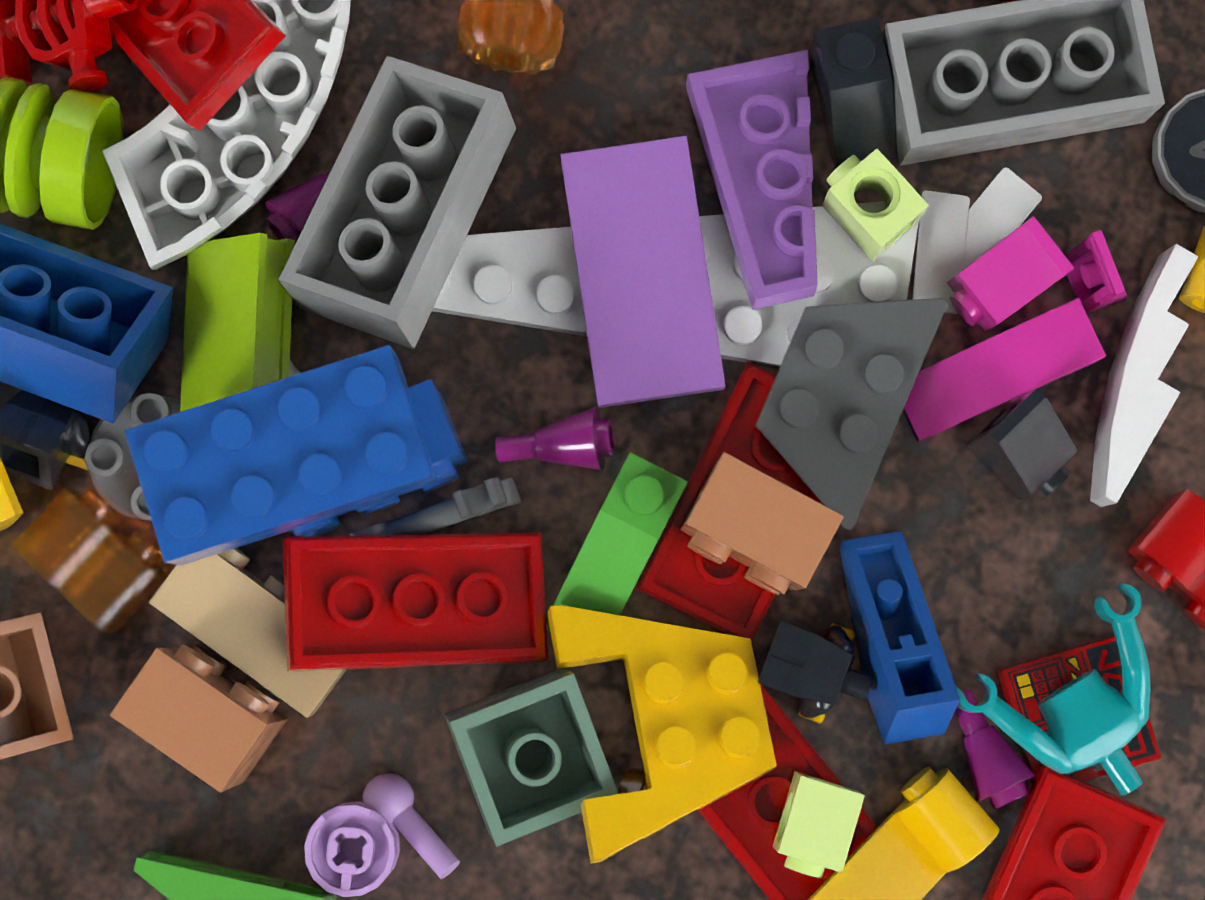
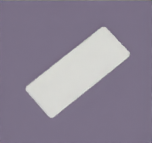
(998, 213)
(940, 245)

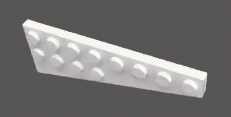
(535, 283)

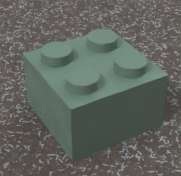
(530, 754)

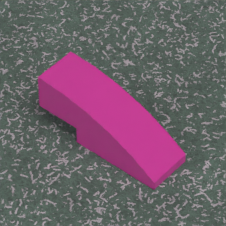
(1002, 369)

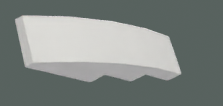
(1134, 397)

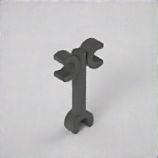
(463, 505)

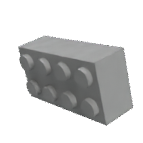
(1019, 75)
(399, 201)

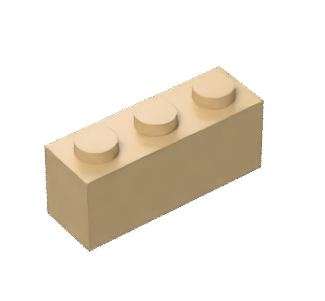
(243, 624)

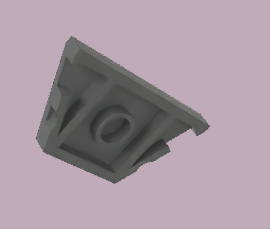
(846, 392)

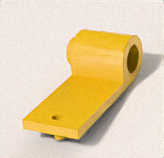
(917, 844)

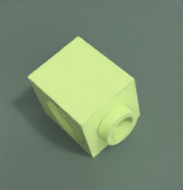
(873, 230)
(817, 825)

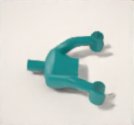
(1086, 716)

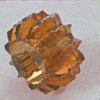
(511, 34)

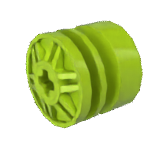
(56, 154)

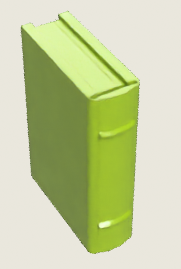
(235, 318)

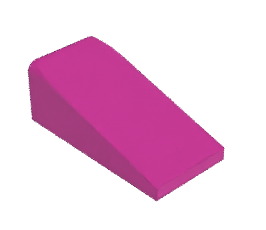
(1095, 274)

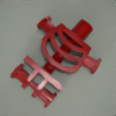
(58, 34)

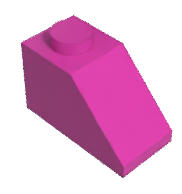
(1008, 276)

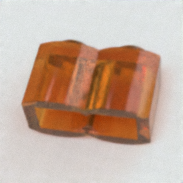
(91, 559)

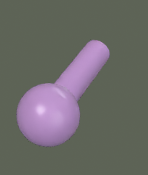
(394, 800)

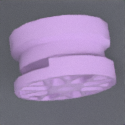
(351, 849)

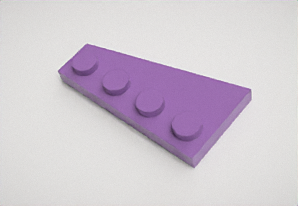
(760, 159)

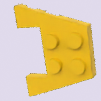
(693, 715)

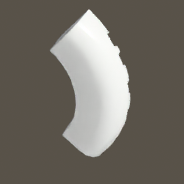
(196, 183)

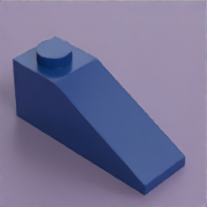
(897, 640)

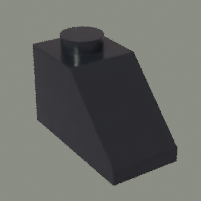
(854, 90)
(1026, 446)

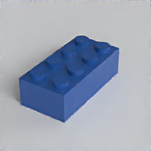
(76, 325)
(280, 456)

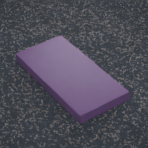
(642, 272)

